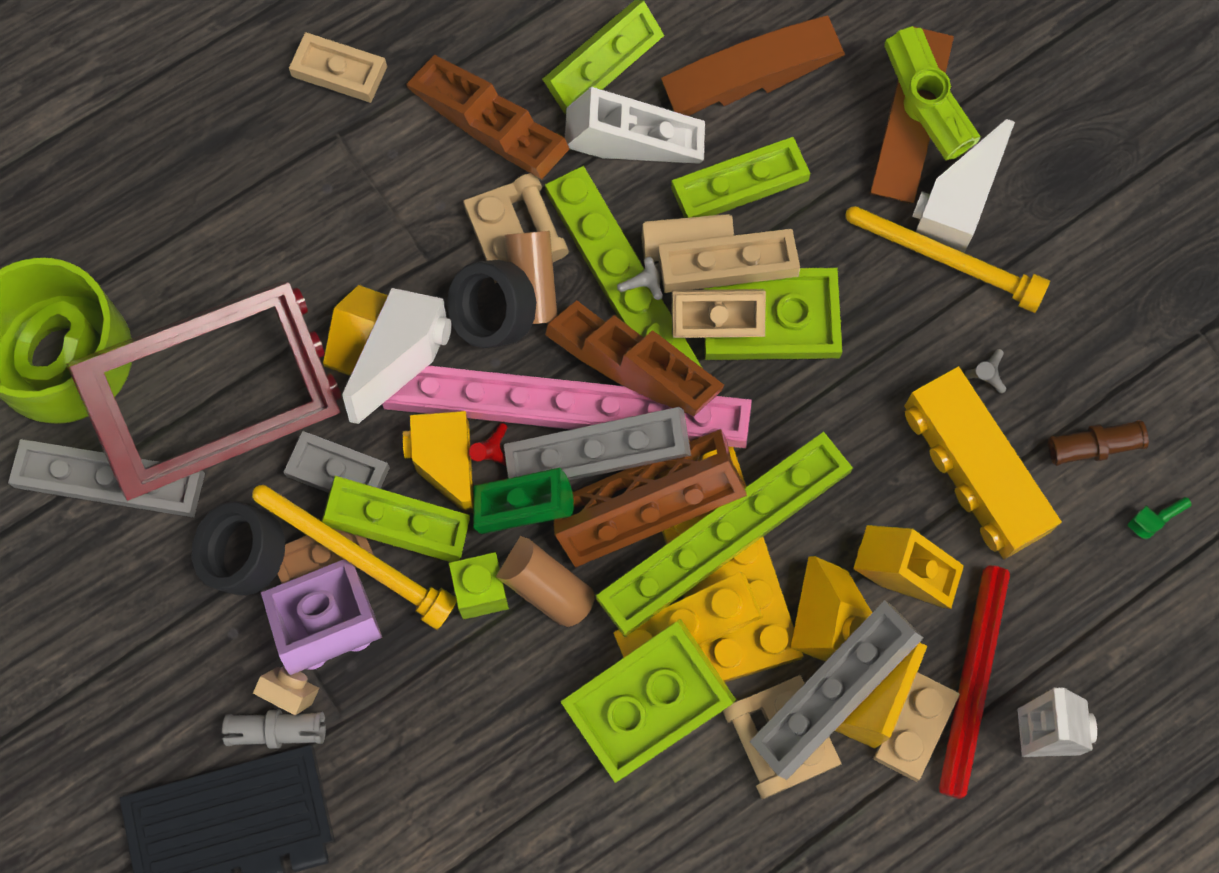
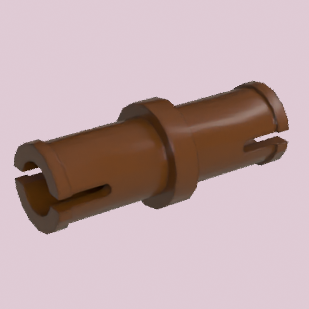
(1098, 442)

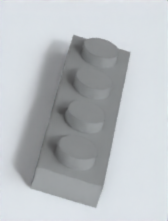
(603, 446)
(90, 477)
(836, 690)

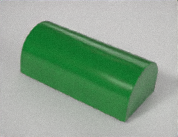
(522, 501)

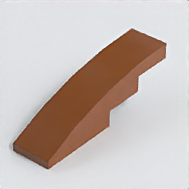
(752, 65)
(488, 117)
(906, 139)
(637, 362)

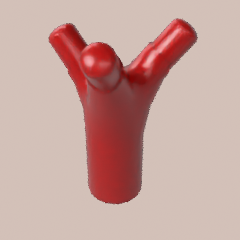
(490, 448)

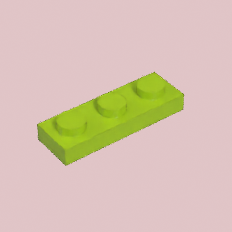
(604, 54)
(741, 180)
(395, 519)

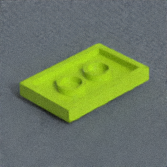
(799, 320)
(648, 701)

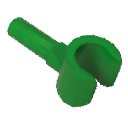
(1147, 522)

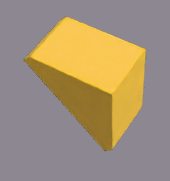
(351, 328)

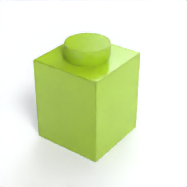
(477, 587)

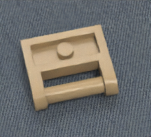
(494, 217)
(770, 702)

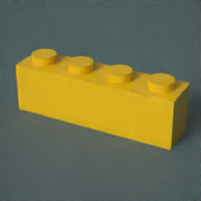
(980, 463)

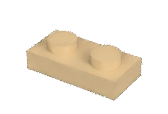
(338, 67)
(917, 727)

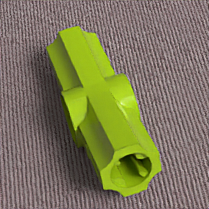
(918, 71)

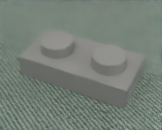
(320, 460)

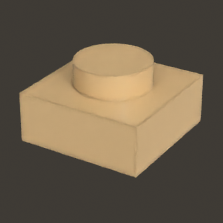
(286, 690)

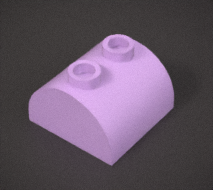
(320, 616)

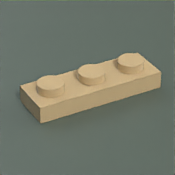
(728, 260)

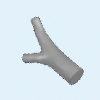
(649, 277)
(989, 371)

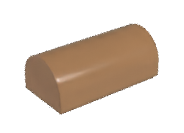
(534, 256)
(546, 583)

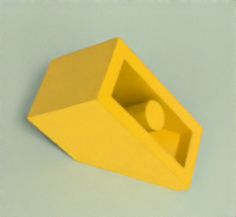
(441, 454)
(908, 565)
(827, 609)

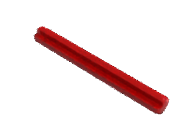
(974, 682)

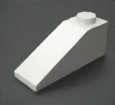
(632, 130)
(961, 192)
(396, 351)
(1056, 725)

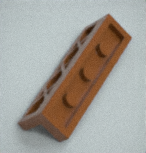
(649, 504)

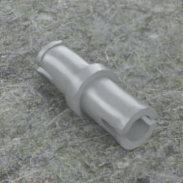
(274, 729)

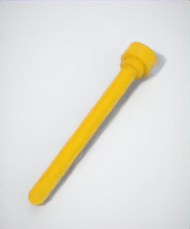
(1026, 290)
(430, 603)

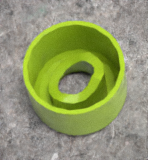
(42, 299)

